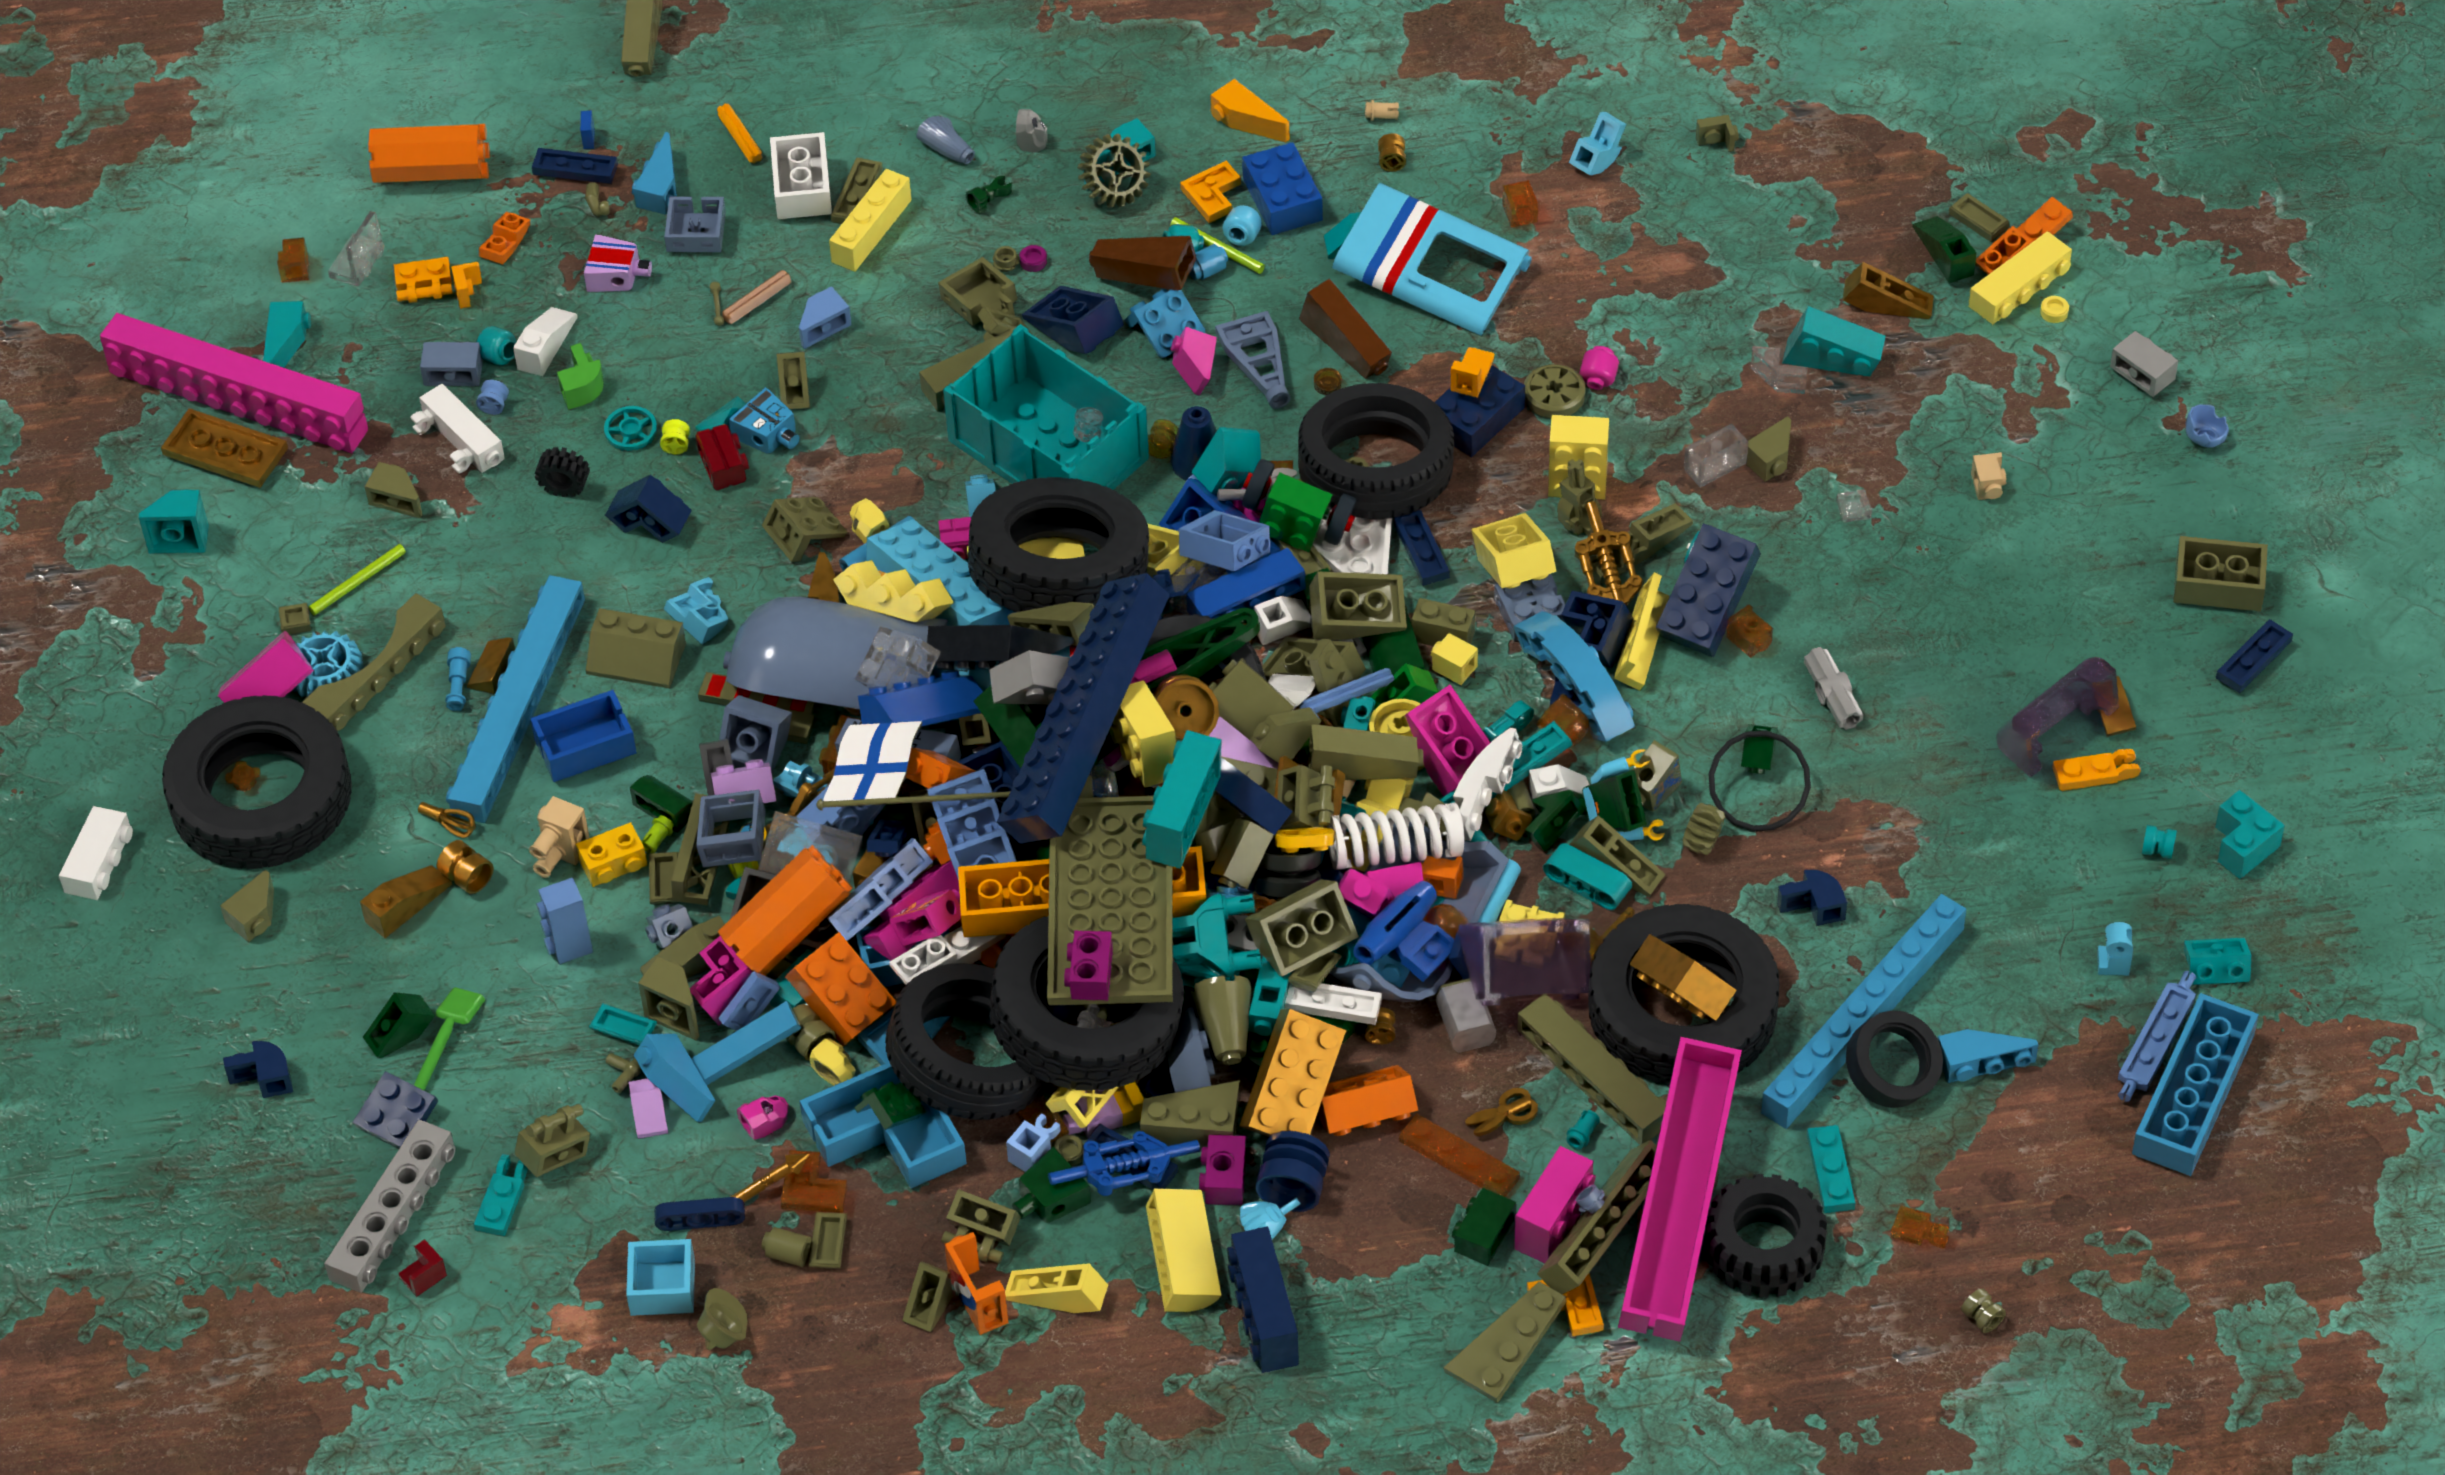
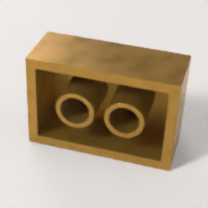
(1681, 978)

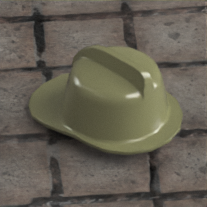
(722, 1320)

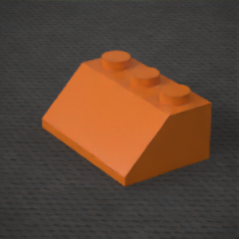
(1367, 1100)

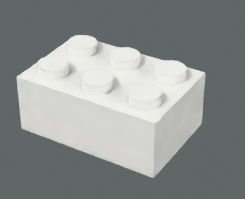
(800, 175)

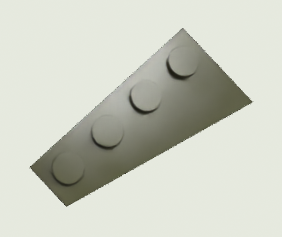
(1504, 1347)

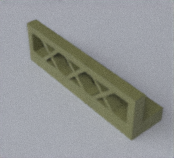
(688, 859)

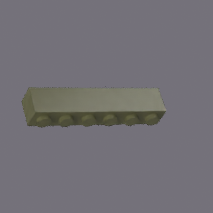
(1592, 1068)
(1596, 1231)

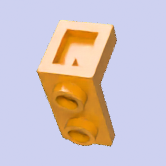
(1470, 374)

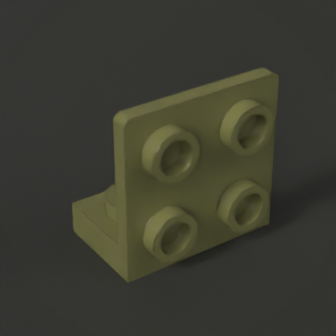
(797, 521)

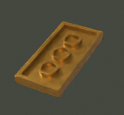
(224, 447)

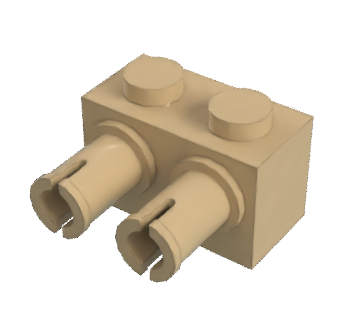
(561, 828)

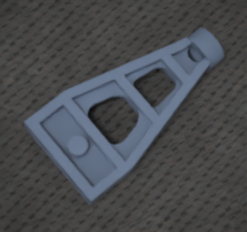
(1250, 331)

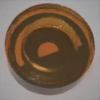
(1327, 381)

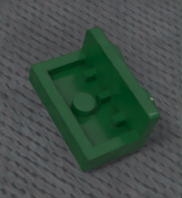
(891, 1104)

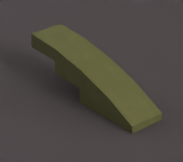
(1648, 537)

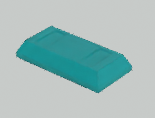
(622, 1024)

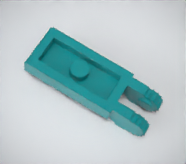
(501, 1198)

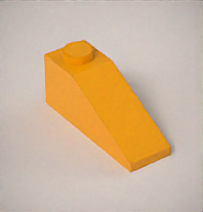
(1248, 113)

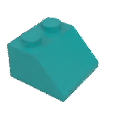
(1228, 459)
(175, 523)

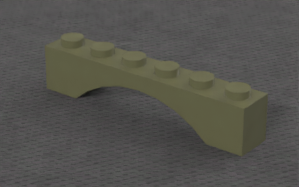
(415, 627)

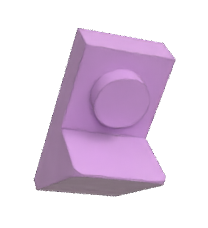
(647, 1108)

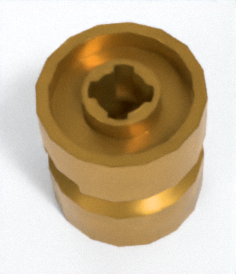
(465, 866)

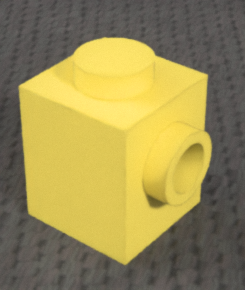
(1454, 658)

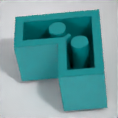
(2249, 834)

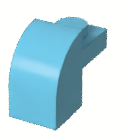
(1600, 149)

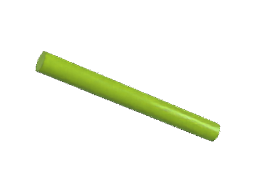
(1232, 253)
(356, 579)

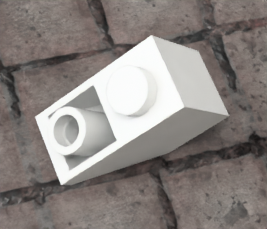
(1281, 618)

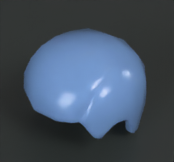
(2205, 426)

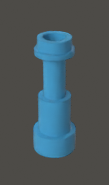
(458, 662)

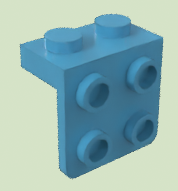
(1164, 319)

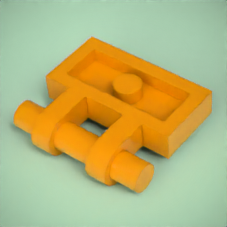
(423, 279)

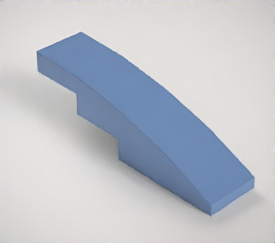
(879, 889)

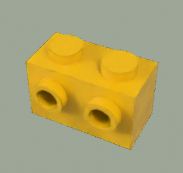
(611, 854)

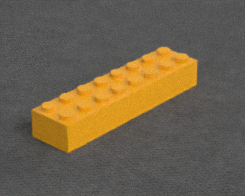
(1014, 894)

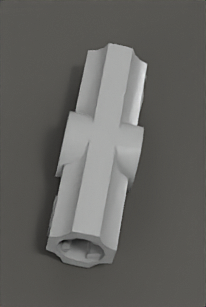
(1833, 688)

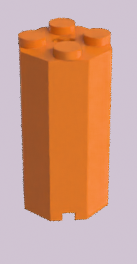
(428, 153)
(785, 910)

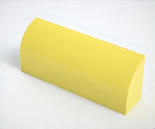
(1183, 1249)

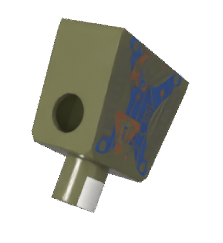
(1659, 777)

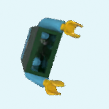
(1617, 799)

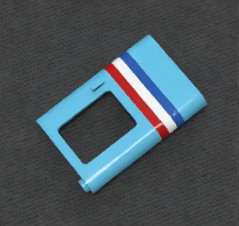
(1392, 242)

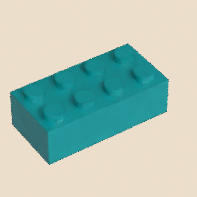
(1182, 798)

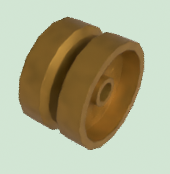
(1188, 691)

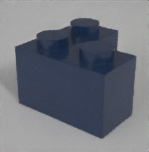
(649, 505)
(1600, 622)

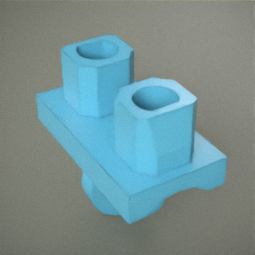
(794, 776)

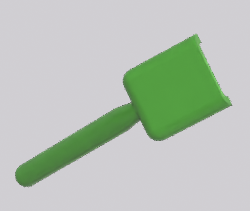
(457, 1007)

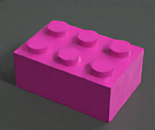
(1551, 1204)

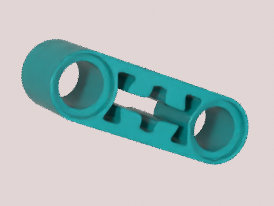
(1587, 876)

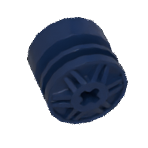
(1291, 1169)

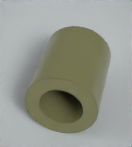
(787, 1246)

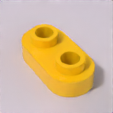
(1314, 837)

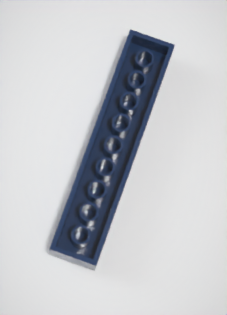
(1083, 709)

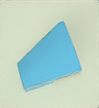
(698, 610)

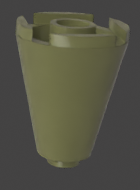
(1224, 1015)

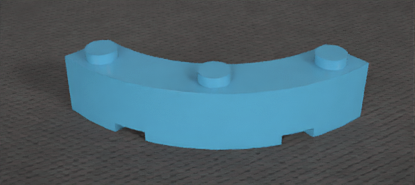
(1577, 669)

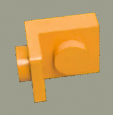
(464, 278)

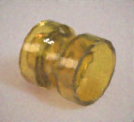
(1162, 438)

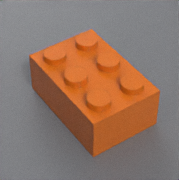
(841, 989)

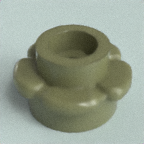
(1005, 259)

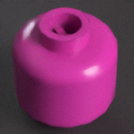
(1599, 367)

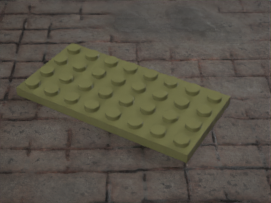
(1108, 885)

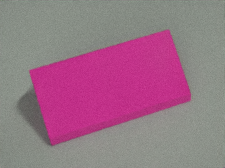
(270, 672)

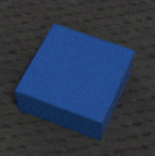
(587, 129)

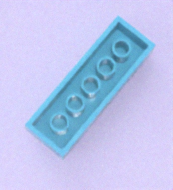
(927, 558)

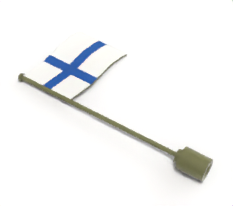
(875, 763)

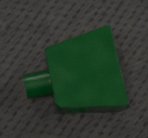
(1046, 1199)

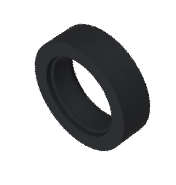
(1922, 1040)

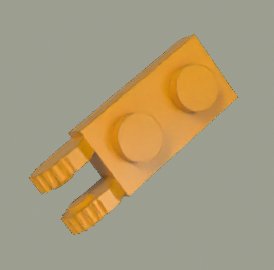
(2095, 769)

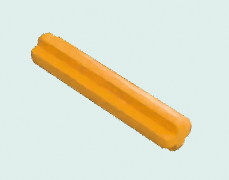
(739, 133)

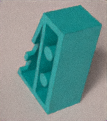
(1833, 344)

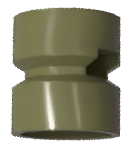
(811, 1032)

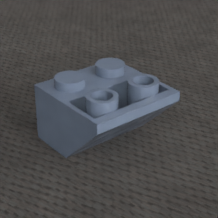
(1190, 1056)

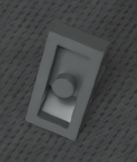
(714, 755)

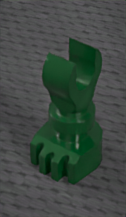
(978, 197)

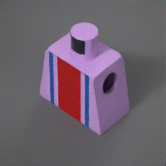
(614, 265)

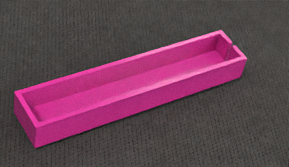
(234, 383)
(1680, 1189)

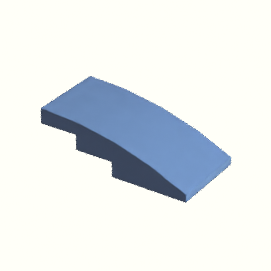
(971, 824)

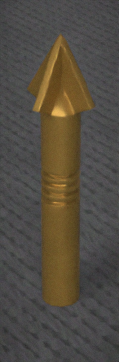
(793, 1164)

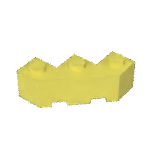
(892, 593)
(1381, 796)

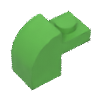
(583, 381)

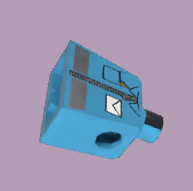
(765, 423)

